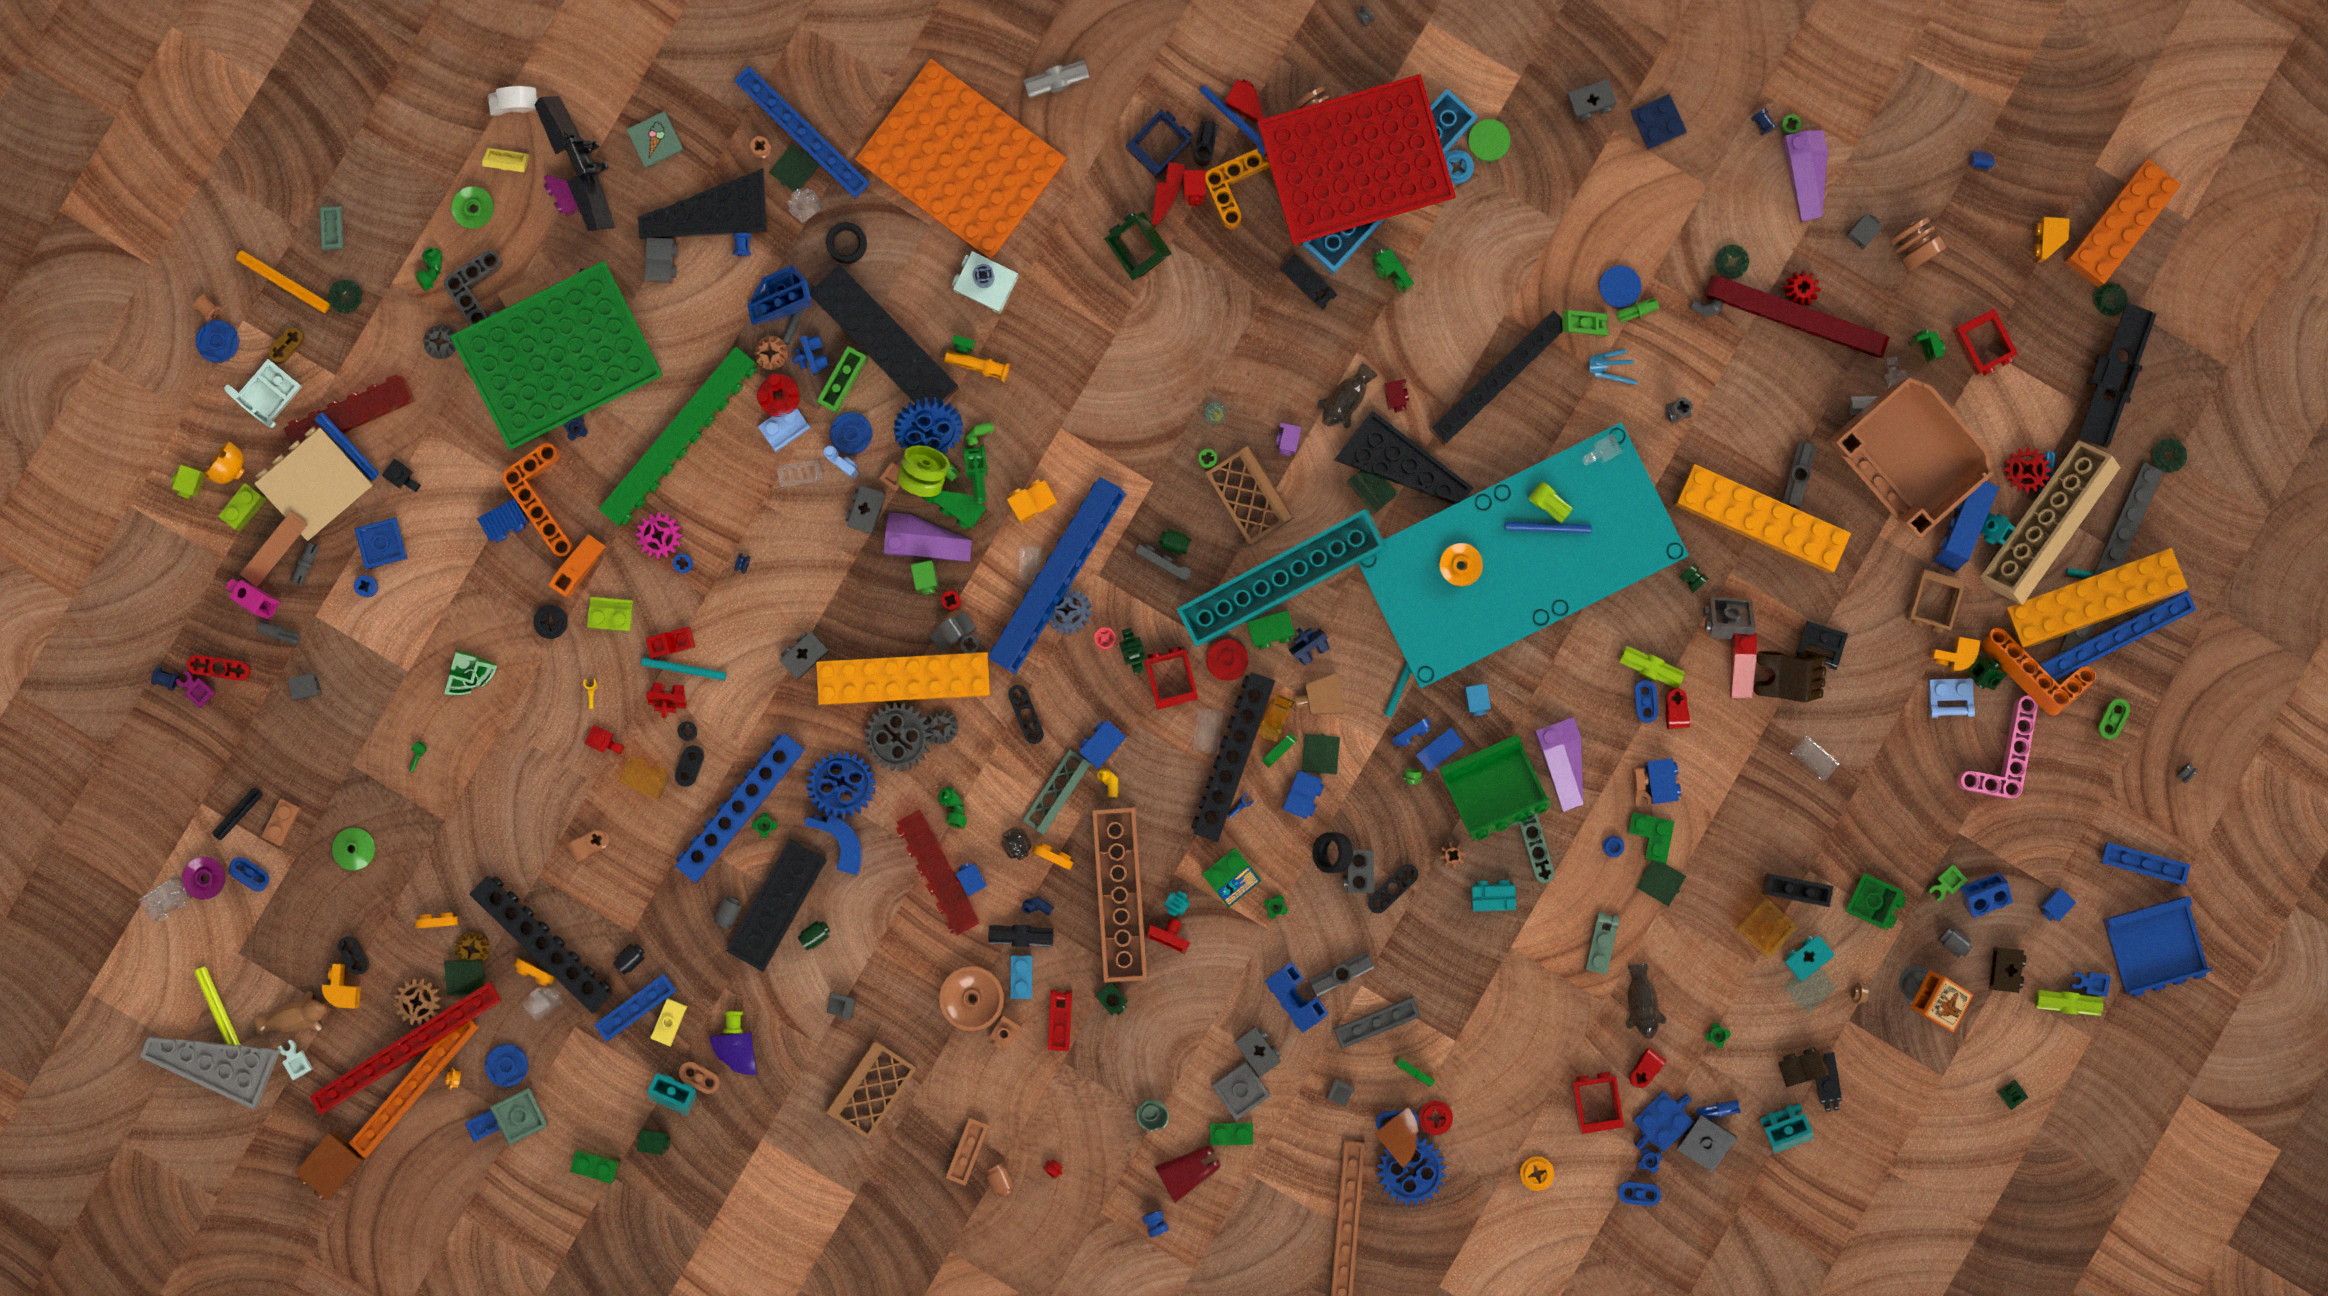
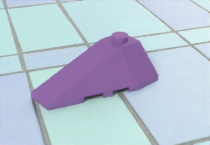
(1807, 164)
(921, 539)
(1563, 759)

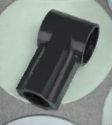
(1205, 141)

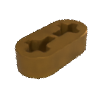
(290, 348)

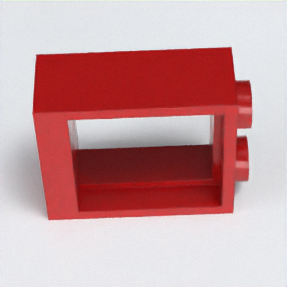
(1974, 361)
(1176, 700)
(1600, 1125)

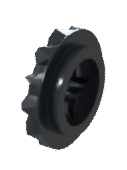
(543, 615)

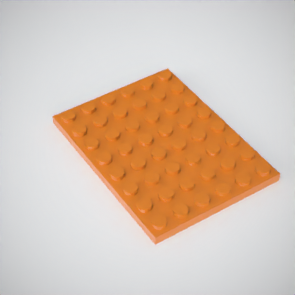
(961, 159)

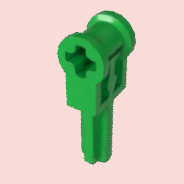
(976, 470)

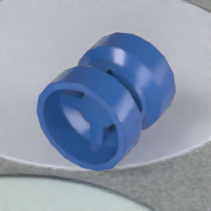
(1153, 1218)

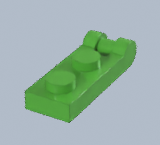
(1585, 323)

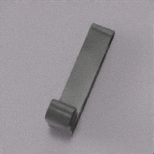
(467, 283)

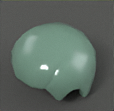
(1152, 1115)

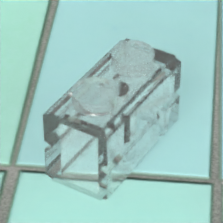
(1814, 757)
(165, 899)

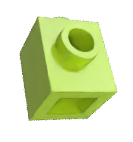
(187, 482)

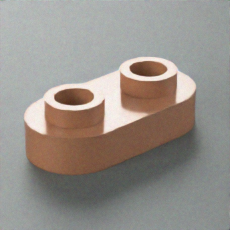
(699, 1078)

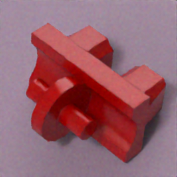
(665, 701)

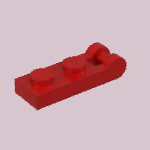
(1060, 1021)

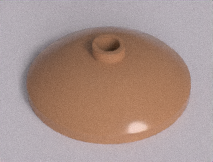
(967, 1014)

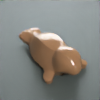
(293, 1016)

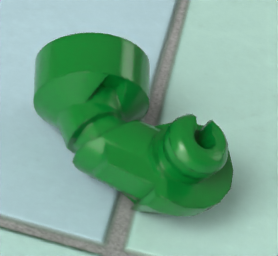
(432, 259)
(950, 799)

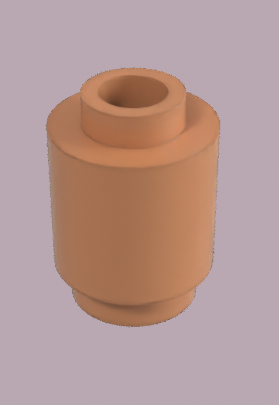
(999, 1180)

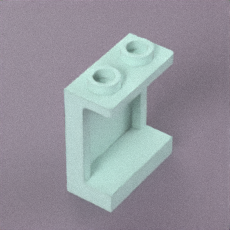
(993, 296)

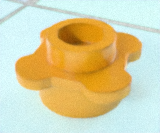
(453, 1079)

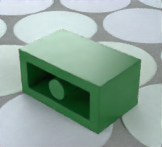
(1271, 629)
(595, 1166)

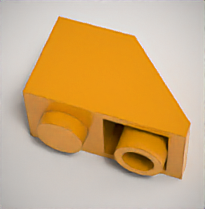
(2051, 235)

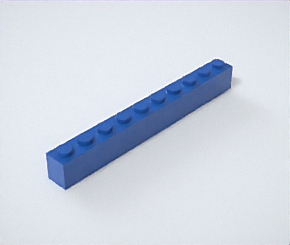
(1057, 575)

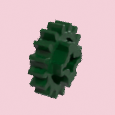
(1132, 651)

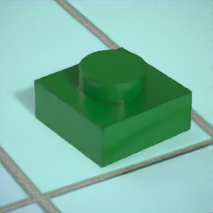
(963, 344)

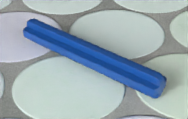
(346, 446)

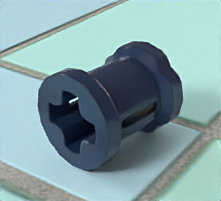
(1764, 122)
(164, 678)

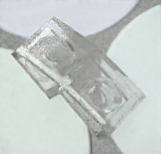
(1028, 566)

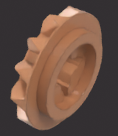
(778, 359)

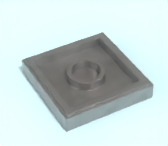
(1240, 1090)

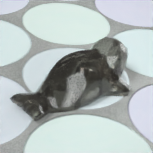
(1346, 398)
(1643, 1003)

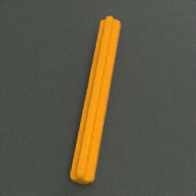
(283, 281)

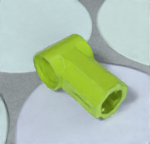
(1545, 498)

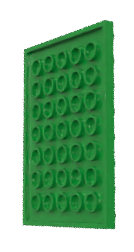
(556, 355)

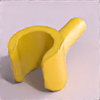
(590, 693)

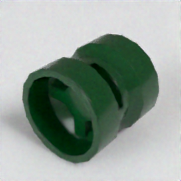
(1693, 577)

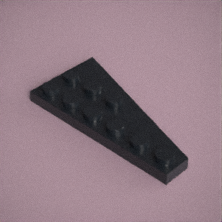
(717, 211)
(1393, 456)

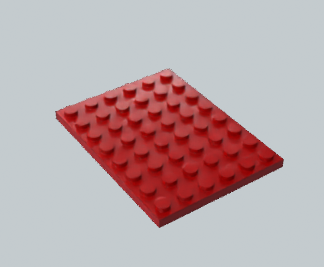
(1356, 159)

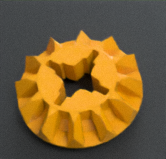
(1546, 1177)

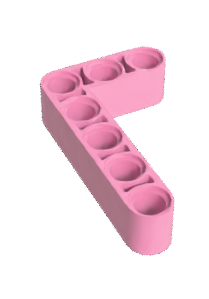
(2010, 756)

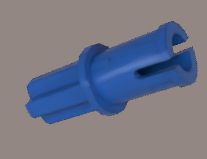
(1720, 1109)

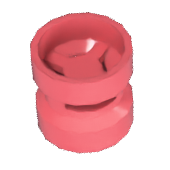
(1105, 635)

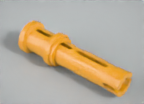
(986, 367)

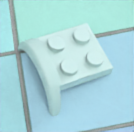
(266, 393)

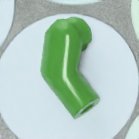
(971, 436)

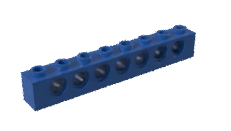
(751, 803)

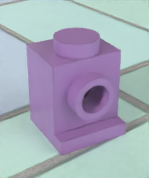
(1288, 439)

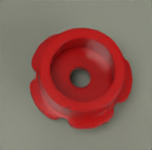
(1053, 1169)

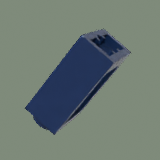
(1169, 120)

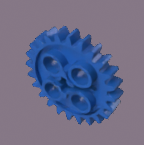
(928, 425)
(832, 801)
(1423, 1186)

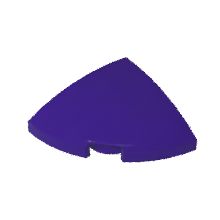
(736, 1052)

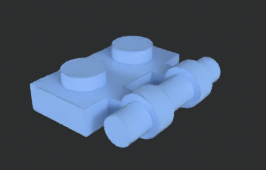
(845, 464)

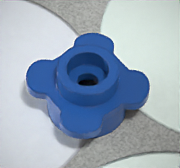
(1653, 1166)

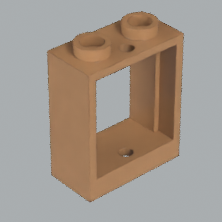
(1942, 580)

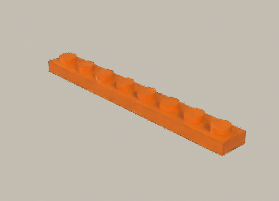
(410, 1089)

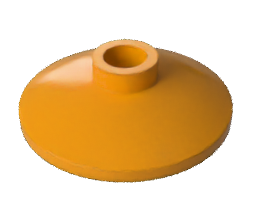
(1471, 560)

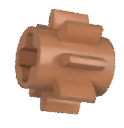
(1458, 854)

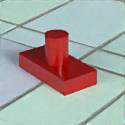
(1169, 936)

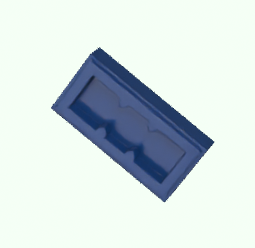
(481, 1126)

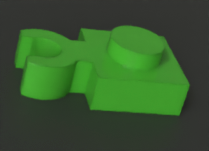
(1949, 881)

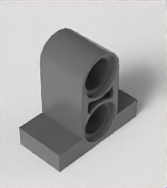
(952, 631)

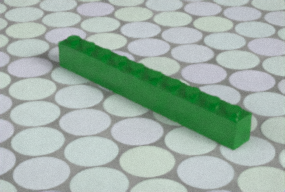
(678, 437)

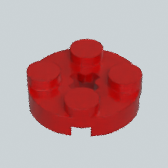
(780, 406)

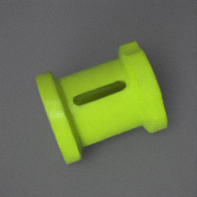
(733, 1022)

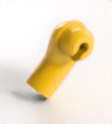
(1110, 780)

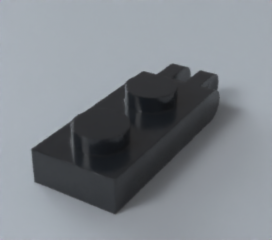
(1829, 1085)

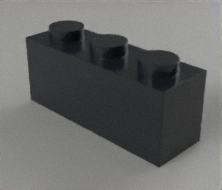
(1797, 890)

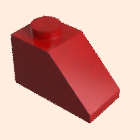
(1244, 100)

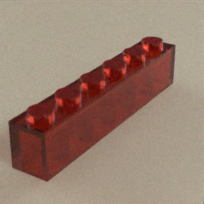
(357, 408)
(938, 873)

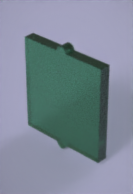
(794, 168)
(1320, 754)
(1661, 882)
(463, 976)

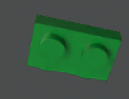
(1931, 344)

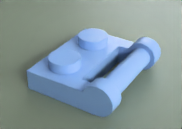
(1951, 691)

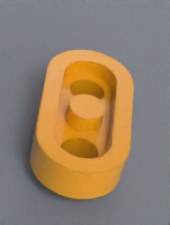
(1045, 851)
(445, 919)
(524, 968)

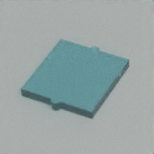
(1811, 990)

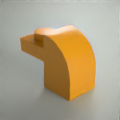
(1962, 657)
(338, 993)

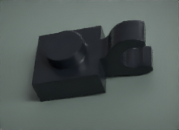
(400, 475)

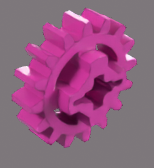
(668, 532)

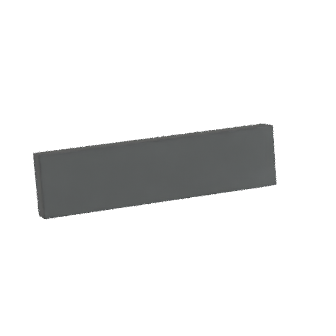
(1376, 1022)

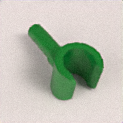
(419, 749)

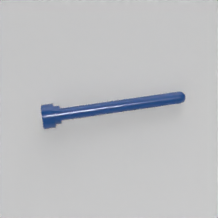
(1234, 118)

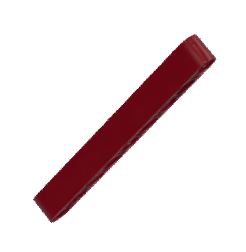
(1797, 316)

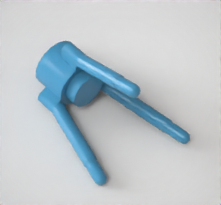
(1598, 364)

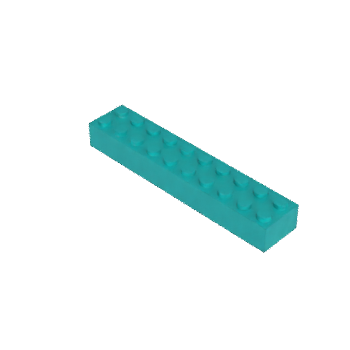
(1282, 578)

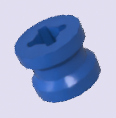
(369, 588)

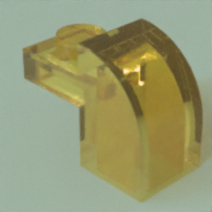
(1275, 717)

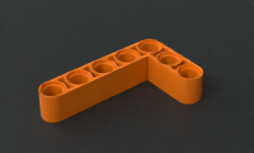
(535, 501)
(2032, 677)

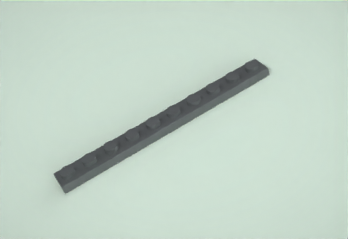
(2121, 536)

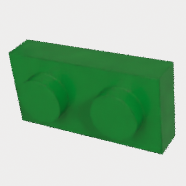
(1231, 1133)

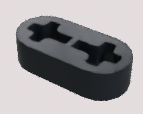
(349, 958)

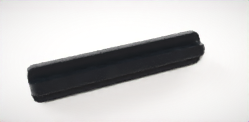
(237, 813)

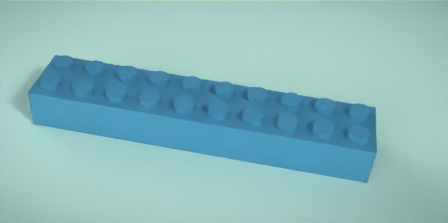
(1334, 250)

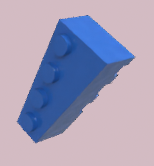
(1965, 528)

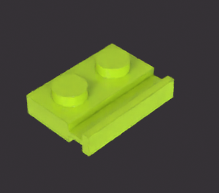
(610, 614)

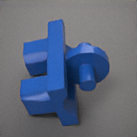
(809, 345)

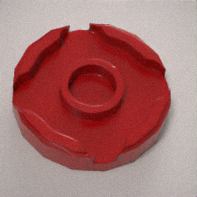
(1227, 659)

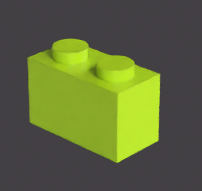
(242, 507)

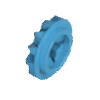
(1466, 165)

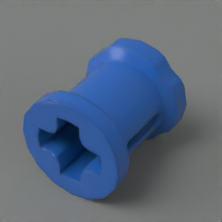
(741, 245)

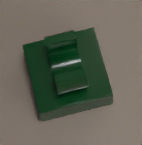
(2012, 1094)

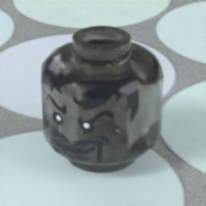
(1015, 843)

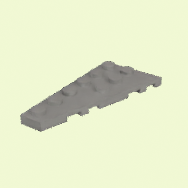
(224, 1068)

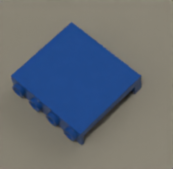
(2156, 946)

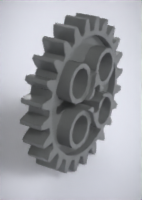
(910, 722)

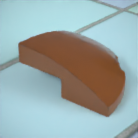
(1400, 1136)

